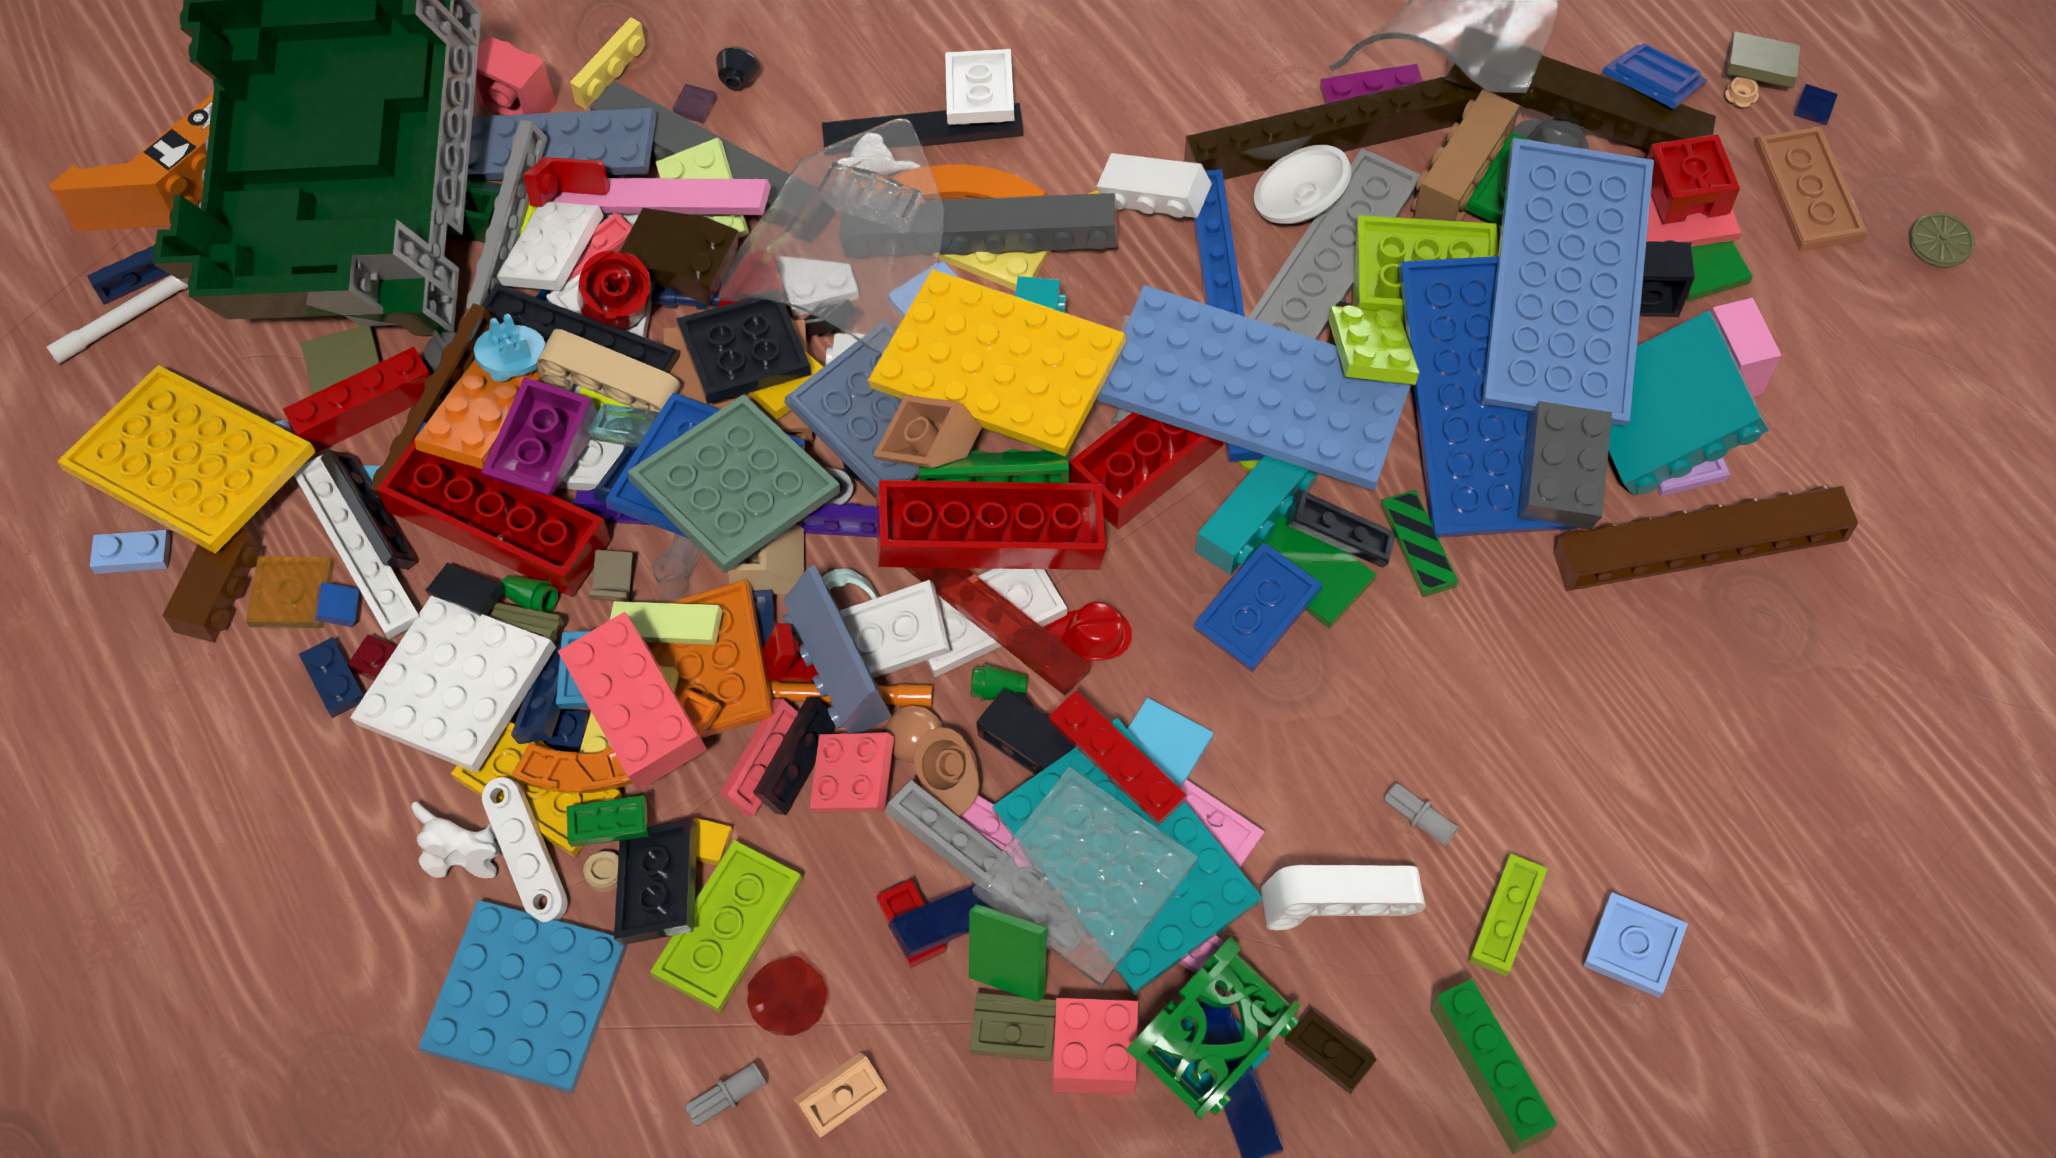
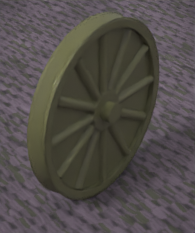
(1942, 240)

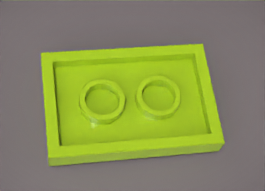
(1372, 345)

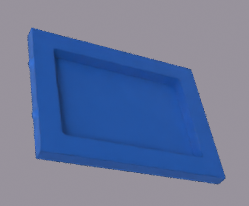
(1656, 75)

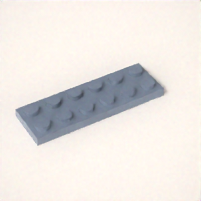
(615, 137)

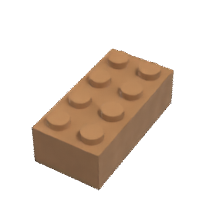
(1465, 158)

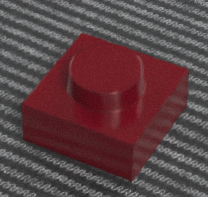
(371, 657)

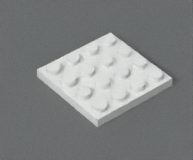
(453, 683)

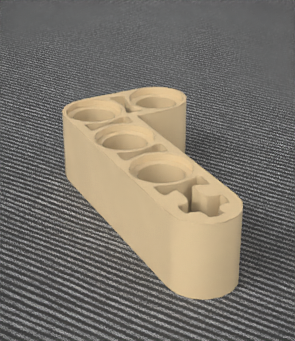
(578, 361)

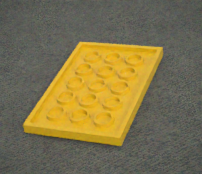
(1000, 357)
(186, 458)

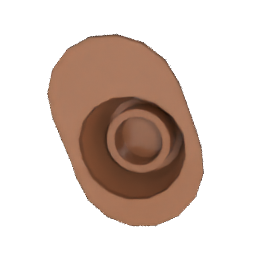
(947, 769)

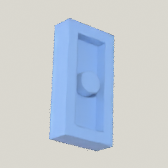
(130, 551)

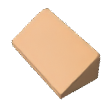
(840, 1094)

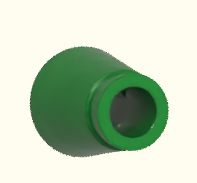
(530, 593)
(990, 680)

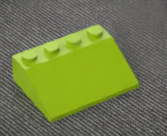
(1391, 240)

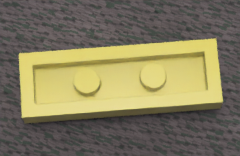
(608, 63)

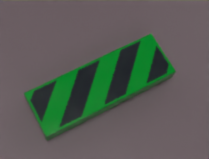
(1417, 543)

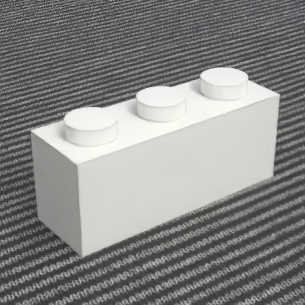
(1155, 185)

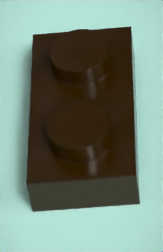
(1330, 1051)

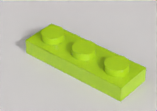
(1508, 915)

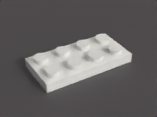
(1025, 588)

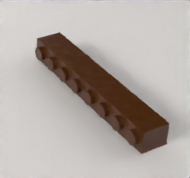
(1704, 537)

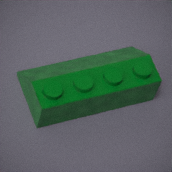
(1002, 467)

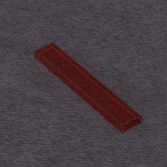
(1007, 626)

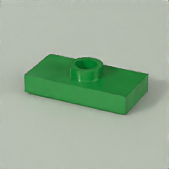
(607, 821)

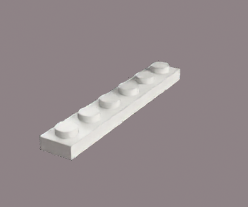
(373, 578)

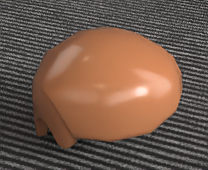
(907, 727)

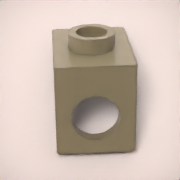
(612, 576)

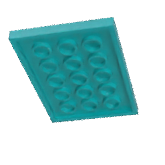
(1199, 909)

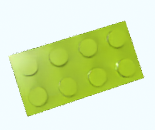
(729, 926)

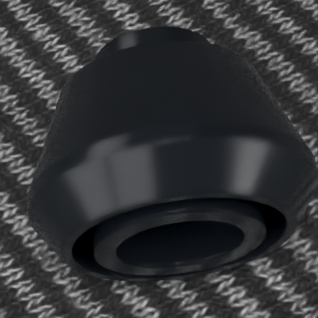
(737, 67)

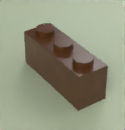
(211, 587)

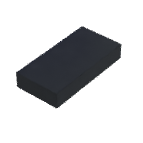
(465, 589)

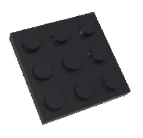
(743, 347)

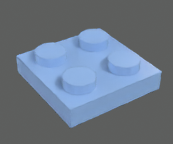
(1635, 945)

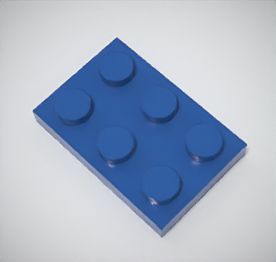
(1258, 607)

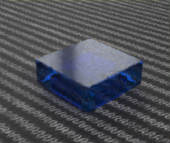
(1816, 104)

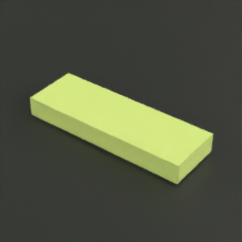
(673, 621)

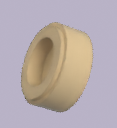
(601, 871)

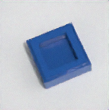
(336, 604)

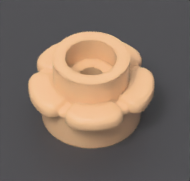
(1742, 92)

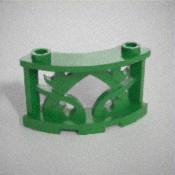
(1167, 1036)

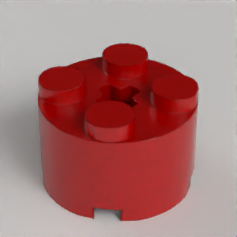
(619, 273)

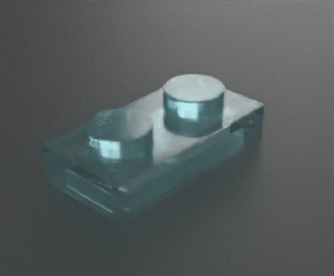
(621, 425)

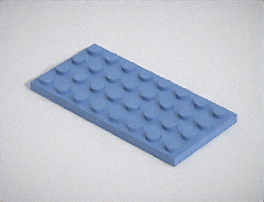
(1568, 279)
(1253, 388)

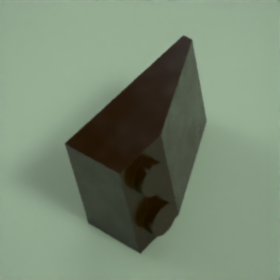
(683, 251)

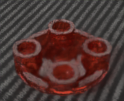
(787, 996)

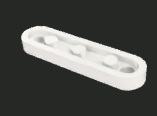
(524, 849)

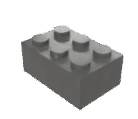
(1565, 465)

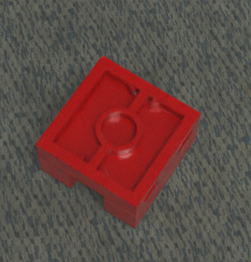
(1692, 178)

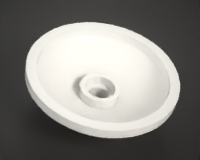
(1302, 184)

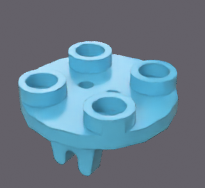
(508, 349)

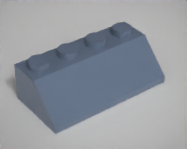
(834, 654)

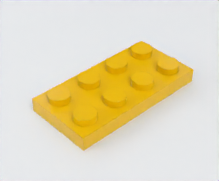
(547, 806)

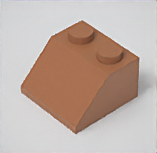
(928, 433)

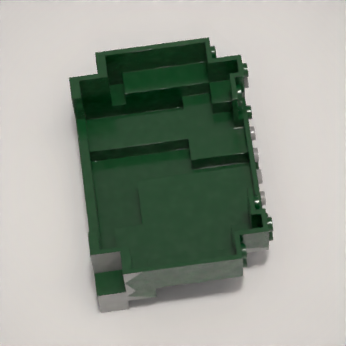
(329, 159)

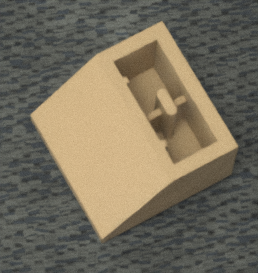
(774, 565)

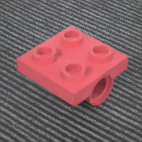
(851, 772)

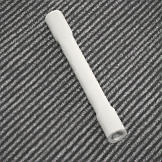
(79, 339)

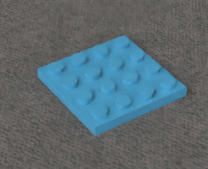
(524, 997)

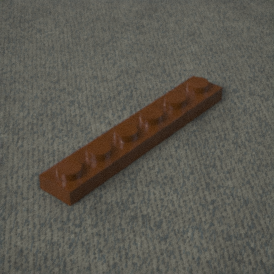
(454, 362)

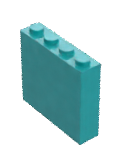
(1684, 406)

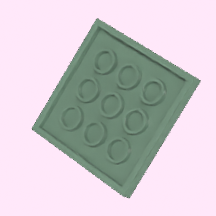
(733, 483)

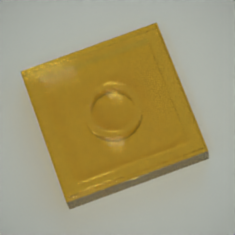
(287, 591)

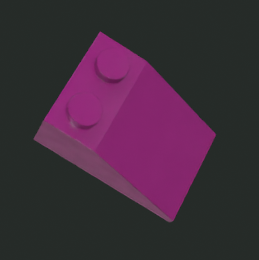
(540, 437)

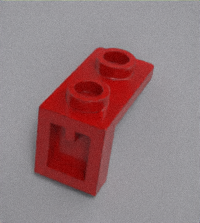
(564, 175)
(783, 657)

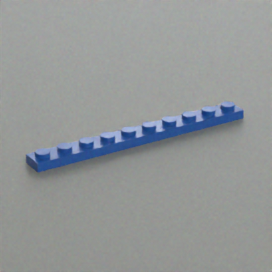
(1220, 267)

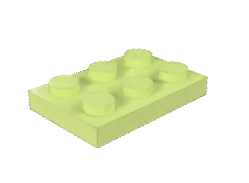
(703, 162)

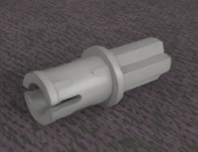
(1421, 814)
(725, 1095)

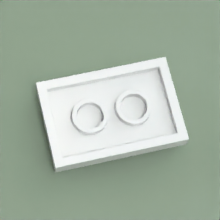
(979, 87)
(550, 246)
(898, 628)

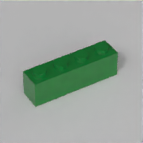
(1493, 1066)

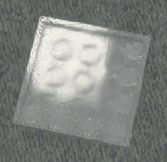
(1086, 875)

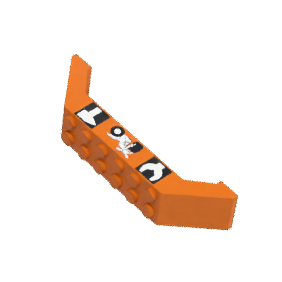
(145, 187)

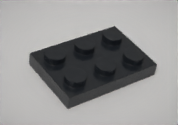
(656, 883)

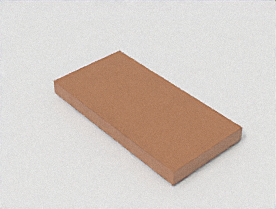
(1810, 188)

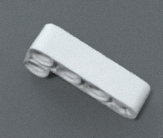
(1340, 891)

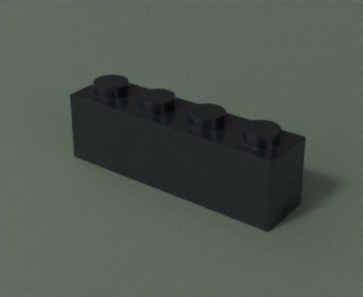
(1022, 732)

